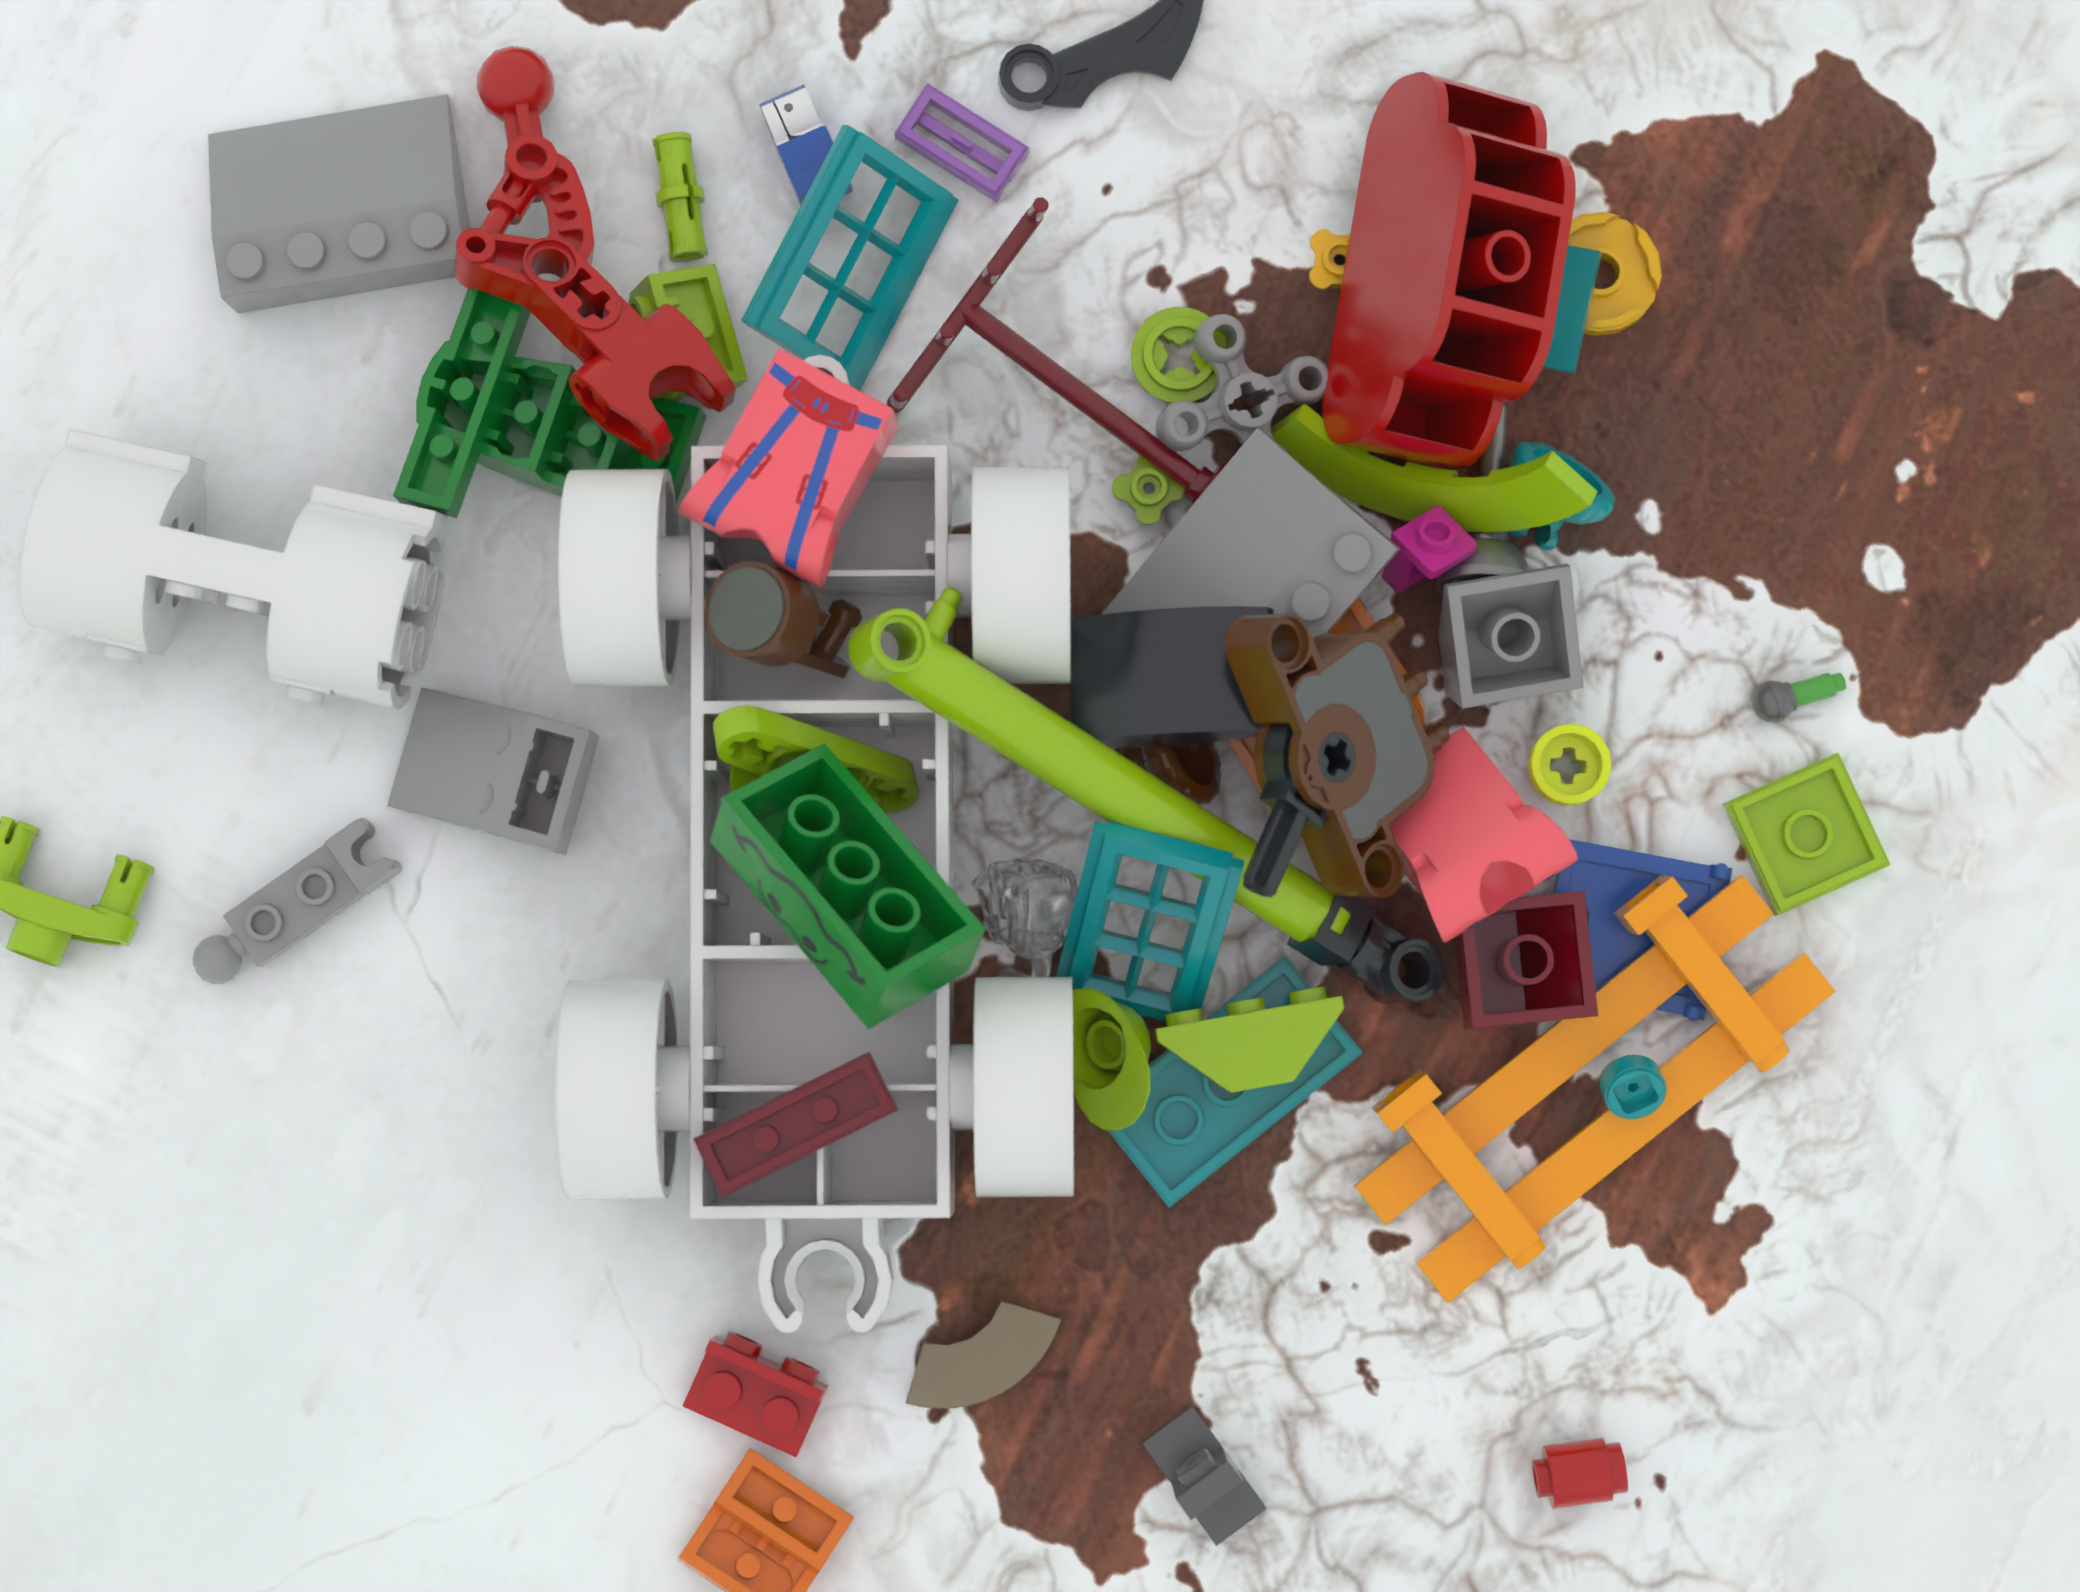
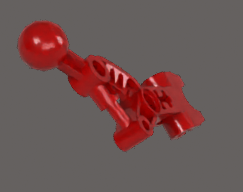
(622, 353)

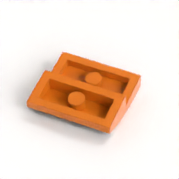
(765, 1532)

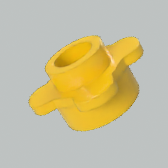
(1325, 270)

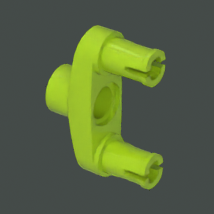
(49, 923)

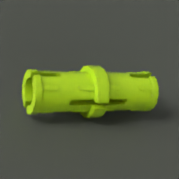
(680, 196)

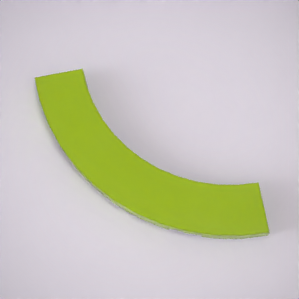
(1501, 502)

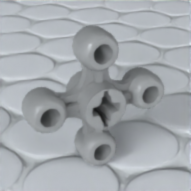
(1236, 381)

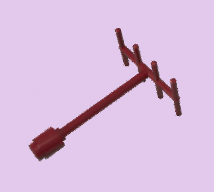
(1042, 367)

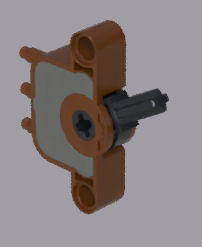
(1333, 749)

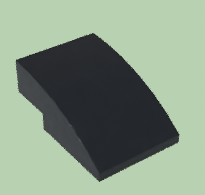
(1158, 677)

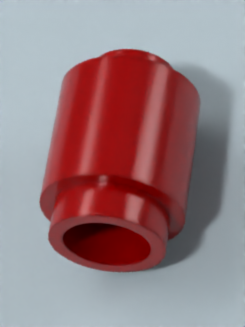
(1580, 1473)

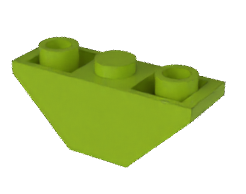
(1253, 1043)

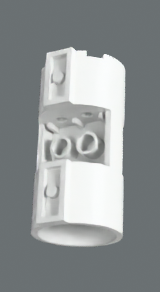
(125, 549)

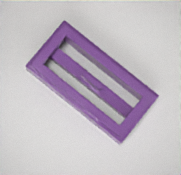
(1005, 170)

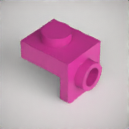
(1428, 549)

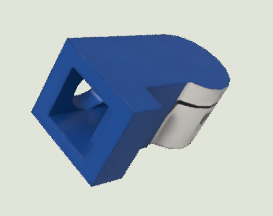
(798, 137)

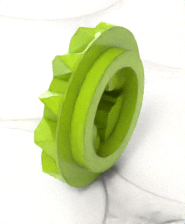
(1149, 357)

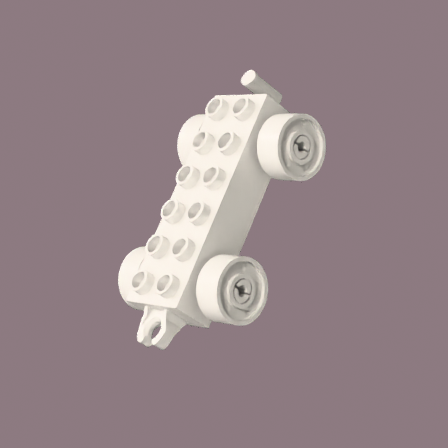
(756, 1000)

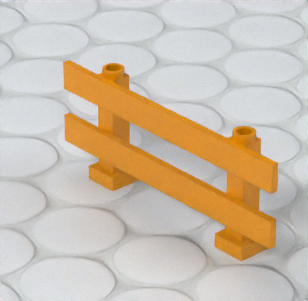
(1445, 1144)

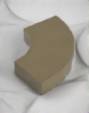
(986, 1362)

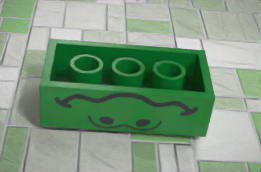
(846, 885)

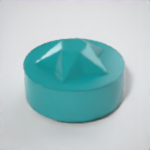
(1633, 1086)

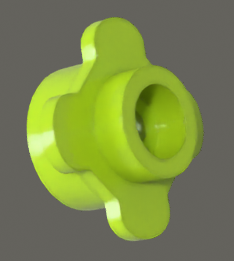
(1147, 506)

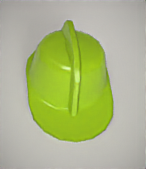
(1109, 1060)

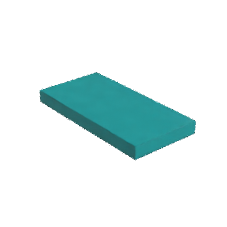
(1199, 1126)

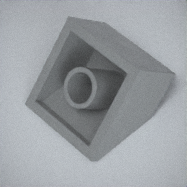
(1509, 637)

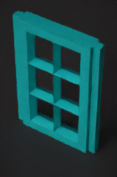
(806, 232)
(1204, 934)

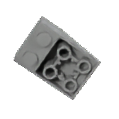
(494, 770)

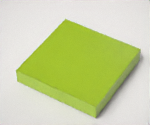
(1806, 834)

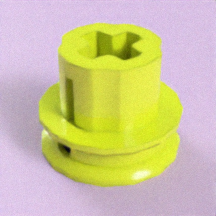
(1585, 749)

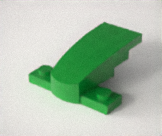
(514, 416)

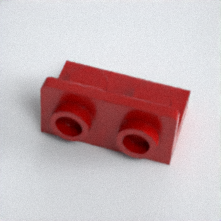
(755, 1393)

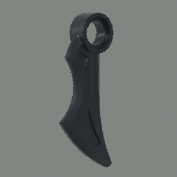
(1147, 43)

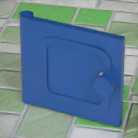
(1613, 878)

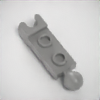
(295, 904)

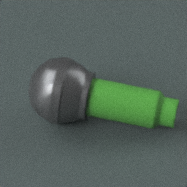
(1777, 700)

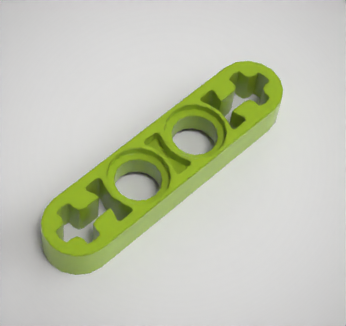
(761, 739)

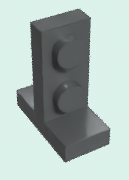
(1203, 1475)

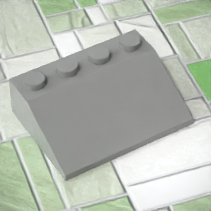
(336, 204)
(1263, 540)

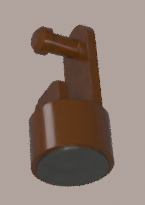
(774, 619)

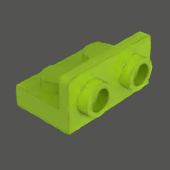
(701, 300)

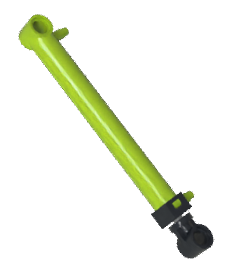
(1117, 790)

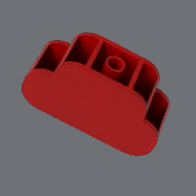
(1447, 272)

